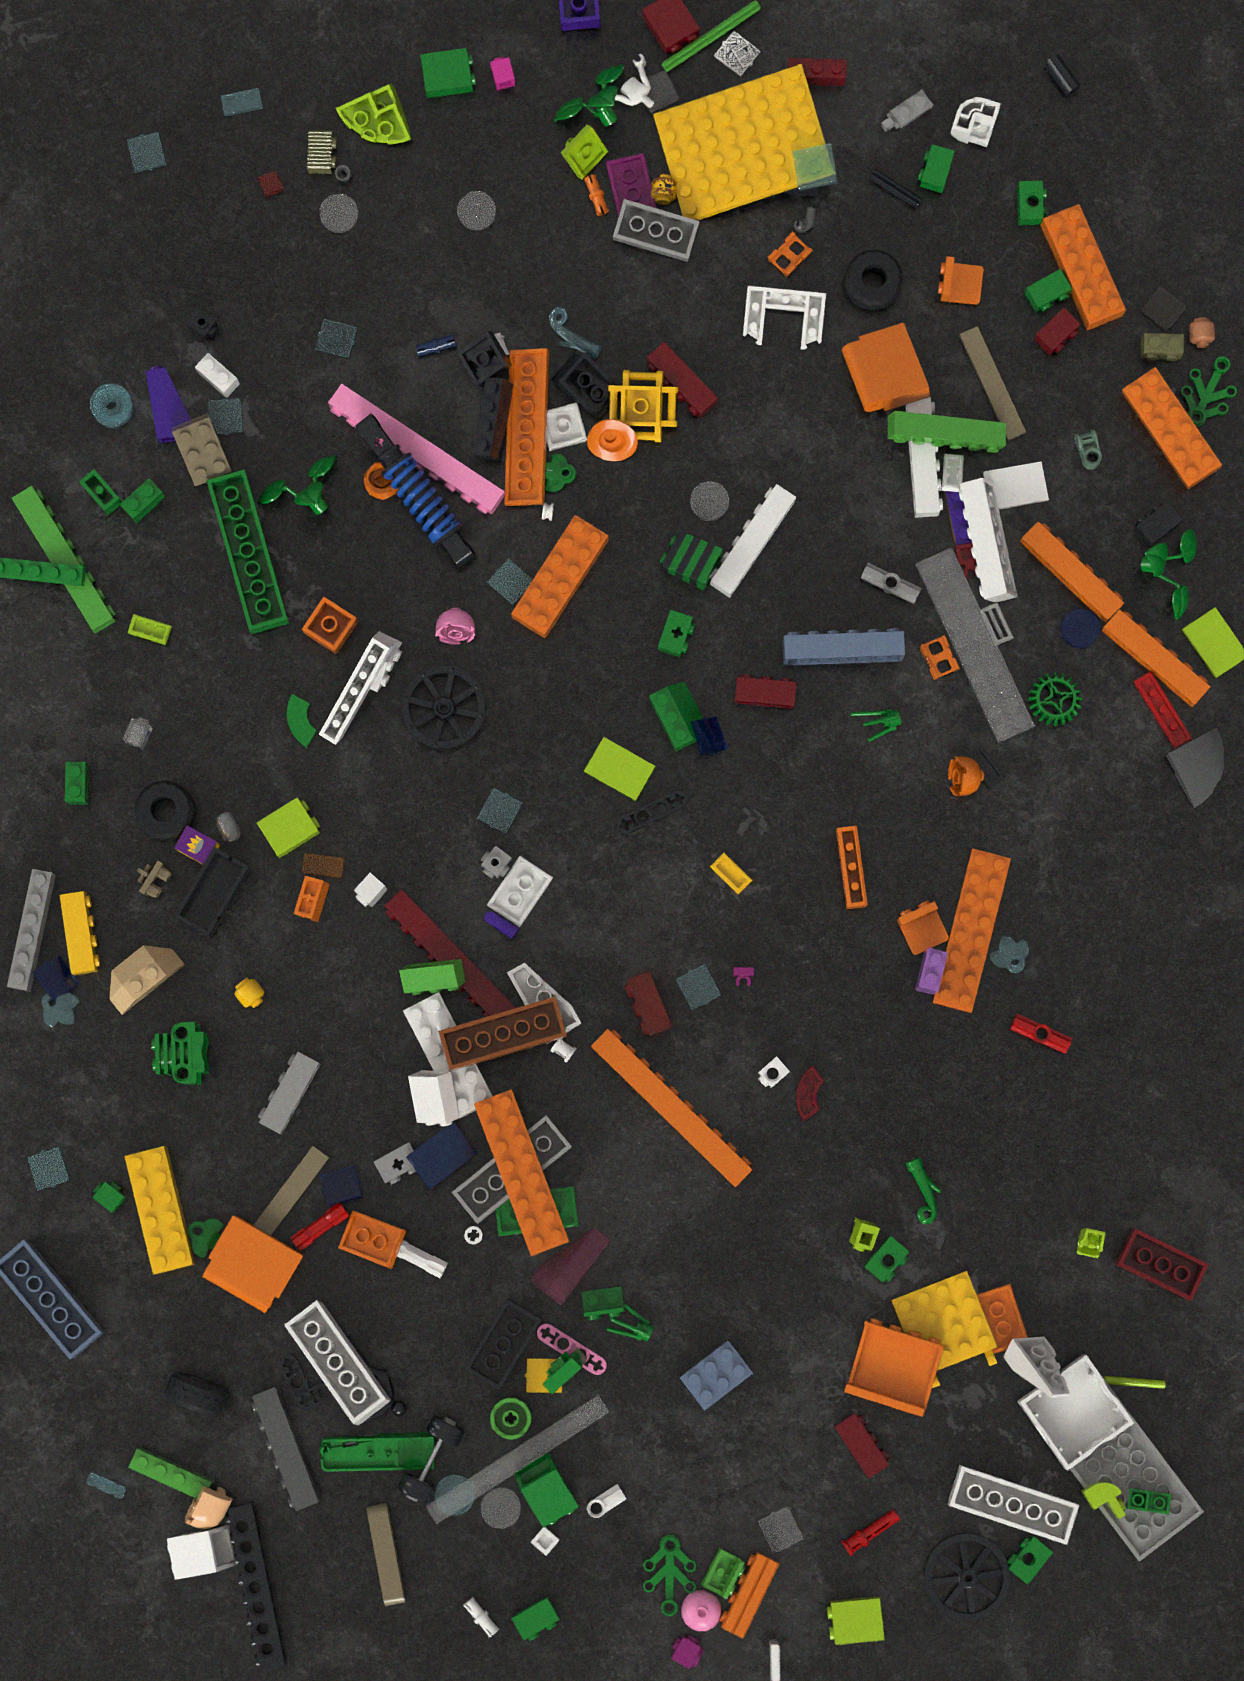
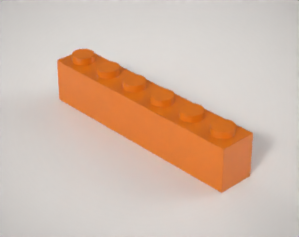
(1072, 572)
(1156, 658)

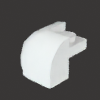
(975, 121)

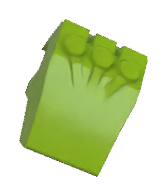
(1090, 1242)

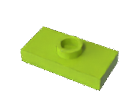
(149, 629)

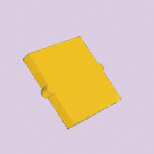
(537, 1374)

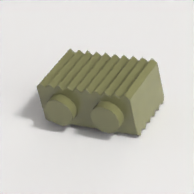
(321, 152)

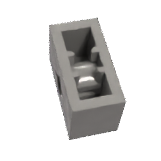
(386, 1163)

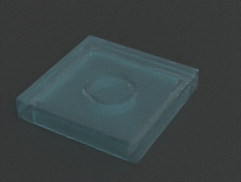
(815, 167)

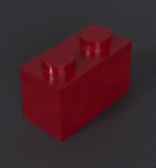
(1057, 331)

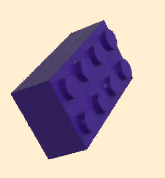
(579, 14)

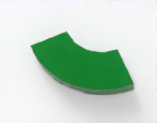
(298, 720)

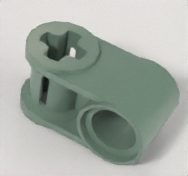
(1088, 445)

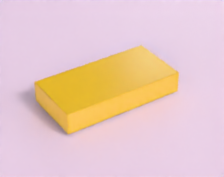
(731, 873)

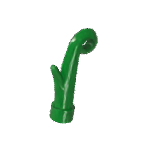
(926, 1185)

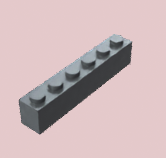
(286, 1449)

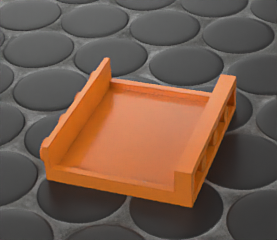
(895, 1367)

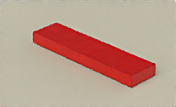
(1162, 710)

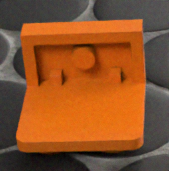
(960, 282)
(922, 927)

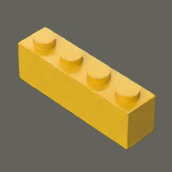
(78, 933)

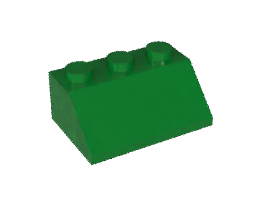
(676, 712)

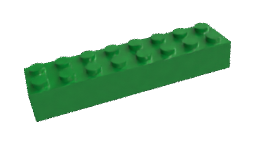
(248, 551)

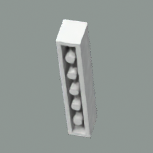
(924, 469)
(752, 541)
(357, 687)

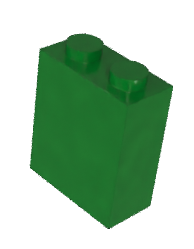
(447, 72)

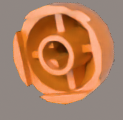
(965, 775)

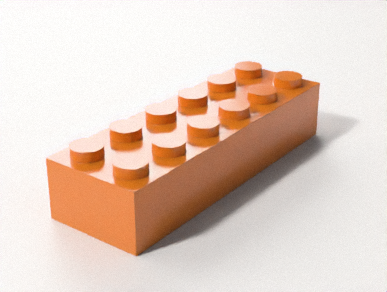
(1083, 267)
(1171, 428)
(560, 576)

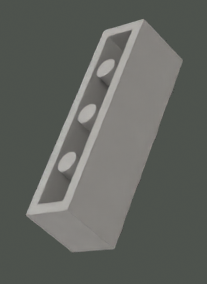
(289, 1093)

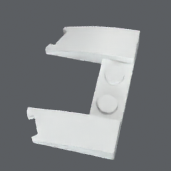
(808, 302)

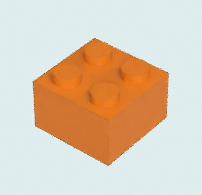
(330, 625)

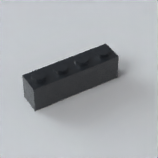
(493, 419)

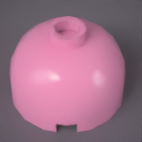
(455, 626)
(701, 1610)

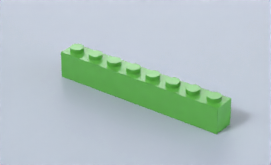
(60, 551)

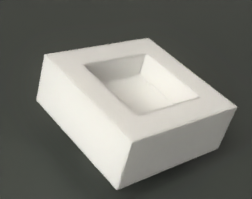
(545, 1540)

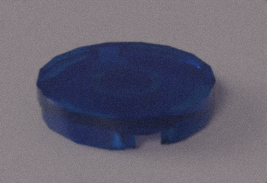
(1080, 628)

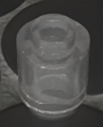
(228, 827)

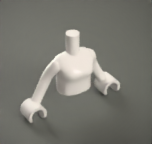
(635, 90)

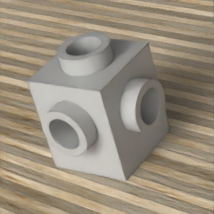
(499, 856)

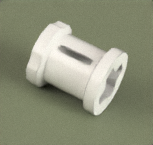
(563, 1049)

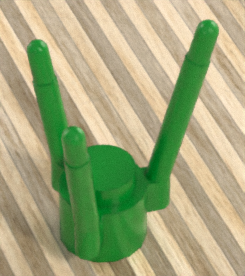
(889, 719)
(640, 1331)

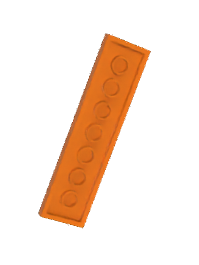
(527, 428)
(972, 930)
(521, 1172)

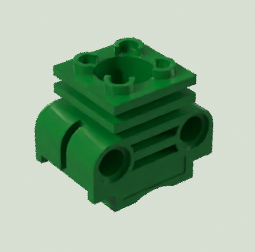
(178, 1054)

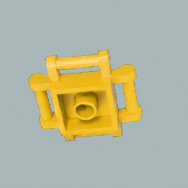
(644, 403)

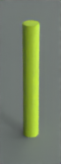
(1135, 1382)

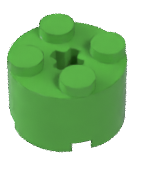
(519, 1426)

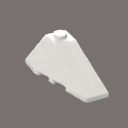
(1035, 1361)

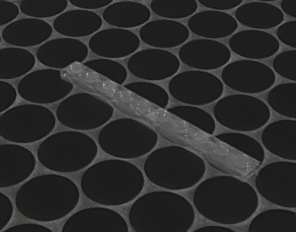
(517, 1459)

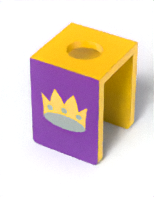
(195, 845)

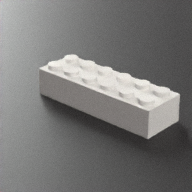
(988, 540)
(426, 1020)
(337, 1362)
(1013, 1504)

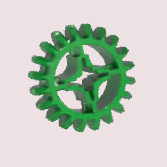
(1053, 691)

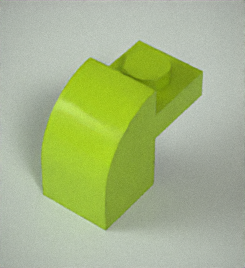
(1102, 1492)

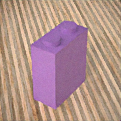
(931, 971)

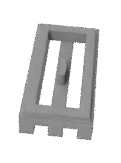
(989, 609)

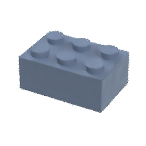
(716, 1375)

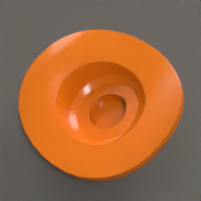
(612, 440)

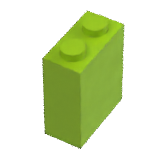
(289, 827)
(855, 1620)

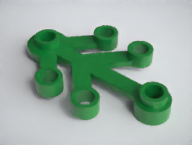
(1206, 395)
(670, 1571)

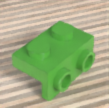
(723, 1573)

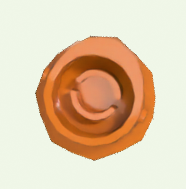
(376, 484)

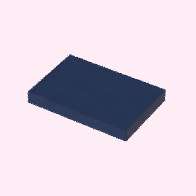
(441, 1155)

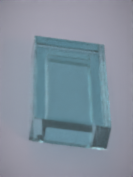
(241, 102)

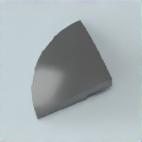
(1199, 766)

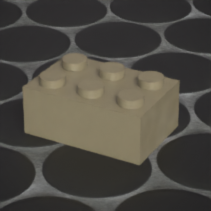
(201, 449)

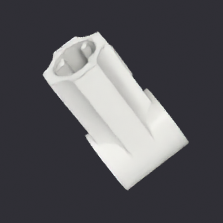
(608, 1500)

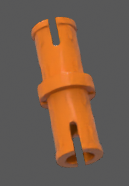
(596, 195)

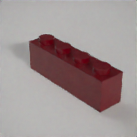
(678, 374)

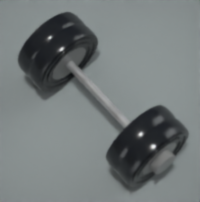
(416, 1487)

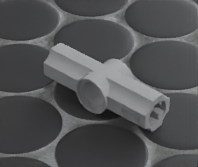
(902, 589)

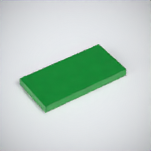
(565, 1203)

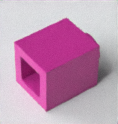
(502, 73)

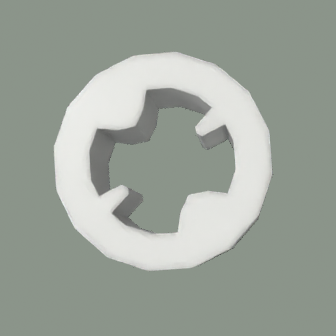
(547, 511)
(469, 1230)

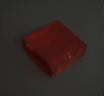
(270, 183)

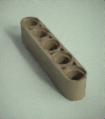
(386, 1554)

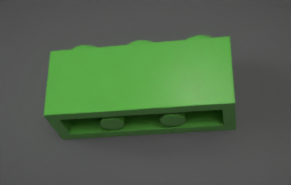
(432, 976)

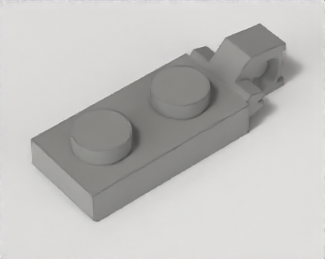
(907, 111)

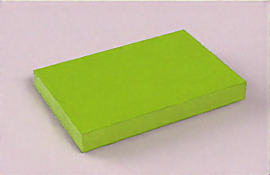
(1215, 642)
(619, 768)

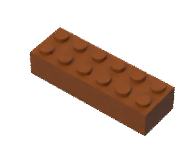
(502, 1034)

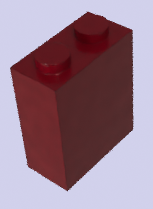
(670, 24)

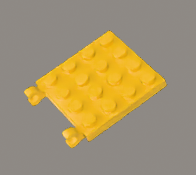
(949, 1313)

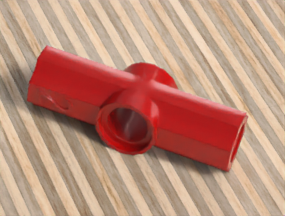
(1053, 1038)

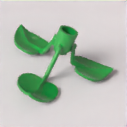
(602, 101)
(311, 495)
(1155, 563)

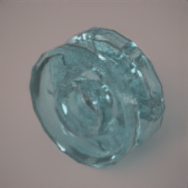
(111, 417)

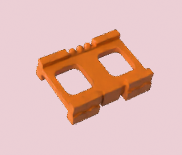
(784, 250)
(932, 660)

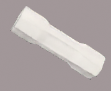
(422, 1259)

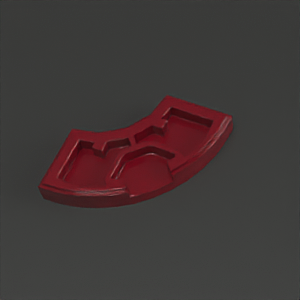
(807, 1093)

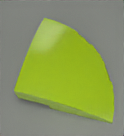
(377, 116)

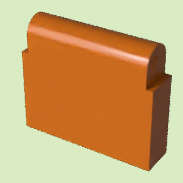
(886, 369)
(251, 1264)

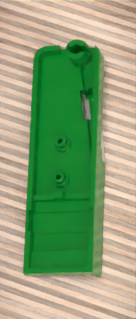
(377, 1452)

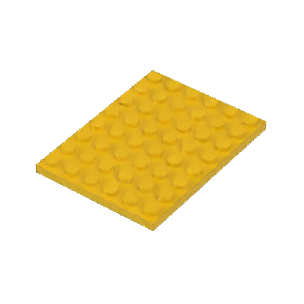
(739, 142)

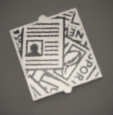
(737, 53)

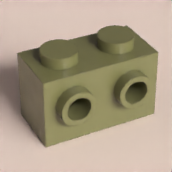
(1162, 346)

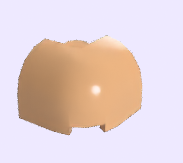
(208, 1508)

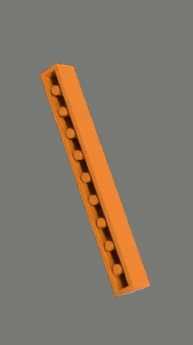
(671, 1108)

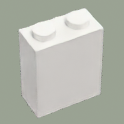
(433, 1097)

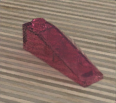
(565, 1269)

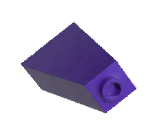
(165, 403)

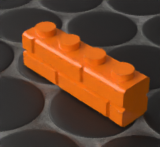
(851, 867)
(749, 1595)

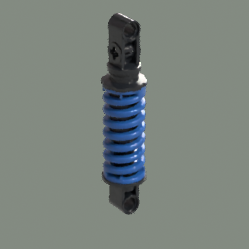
(401, 469)

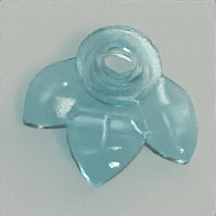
(1008, 952)
(60, 1011)

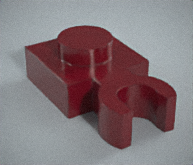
(965, 558)

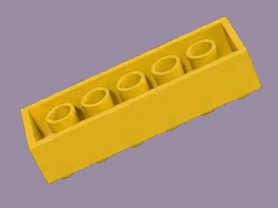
(160, 1210)

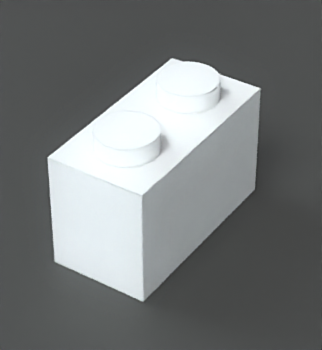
(217, 375)
(370, 890)

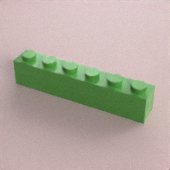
(946, 431)

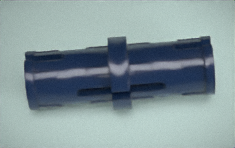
(435, 345)

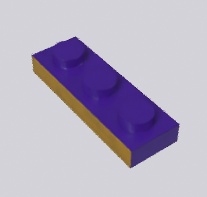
(958, 522)

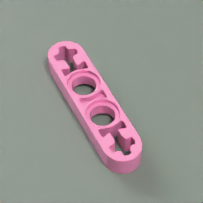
(573, 1345)

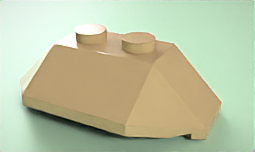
(141, 975)

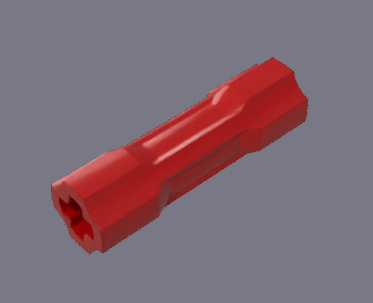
(331, 1218)

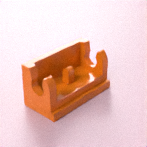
(311, 898)

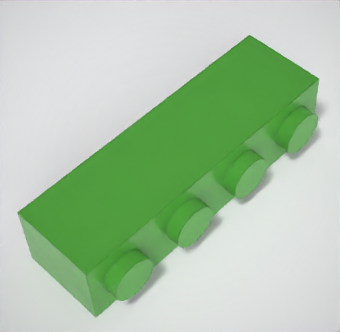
(169, 1472)

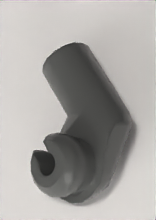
(806, 223)

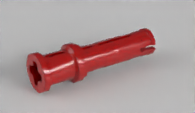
(862, 1537)

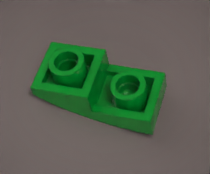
(1149, 1501)

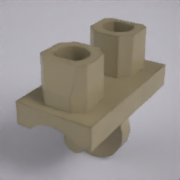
(149, 887)

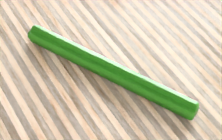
(711, 35)

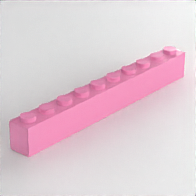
(427, 455)

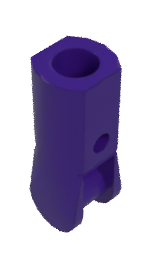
(501, 924)

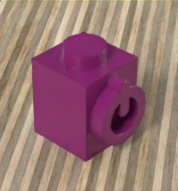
(687, 1651)

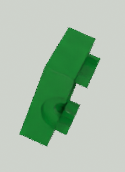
(563, 1369)

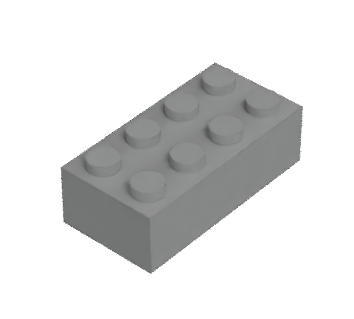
(655, 230)

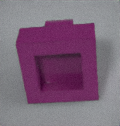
(743, 972)

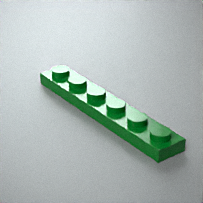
(42, 571)

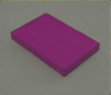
(630, 181)

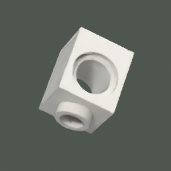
(781, 1069)

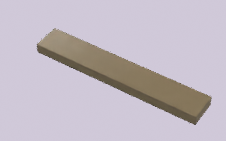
(992, 382)
(291, 1191)

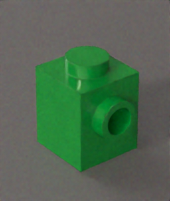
(109, 1196)

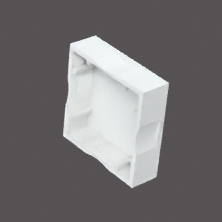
(1082, 1420)

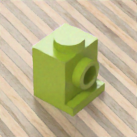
(870, 1234)

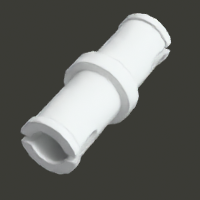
(481, 1617)

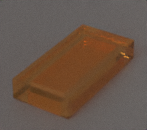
(323, 865)

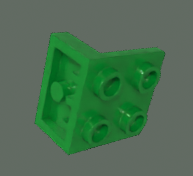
(603, 1302)

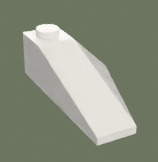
(534, 989)

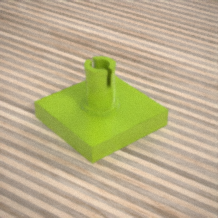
(584, 151)

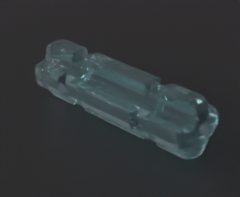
(106, 1485)

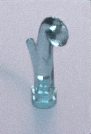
(573, 340)

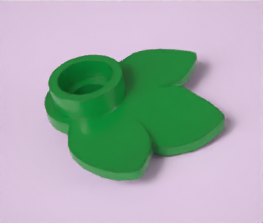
(554, 473)
(208, 1237)

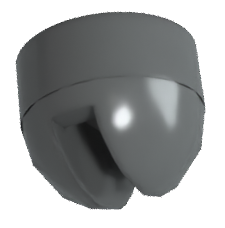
(340, 176)

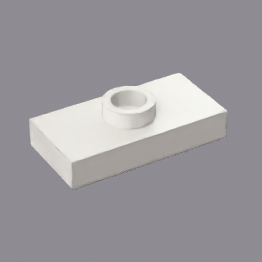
(952, 472)

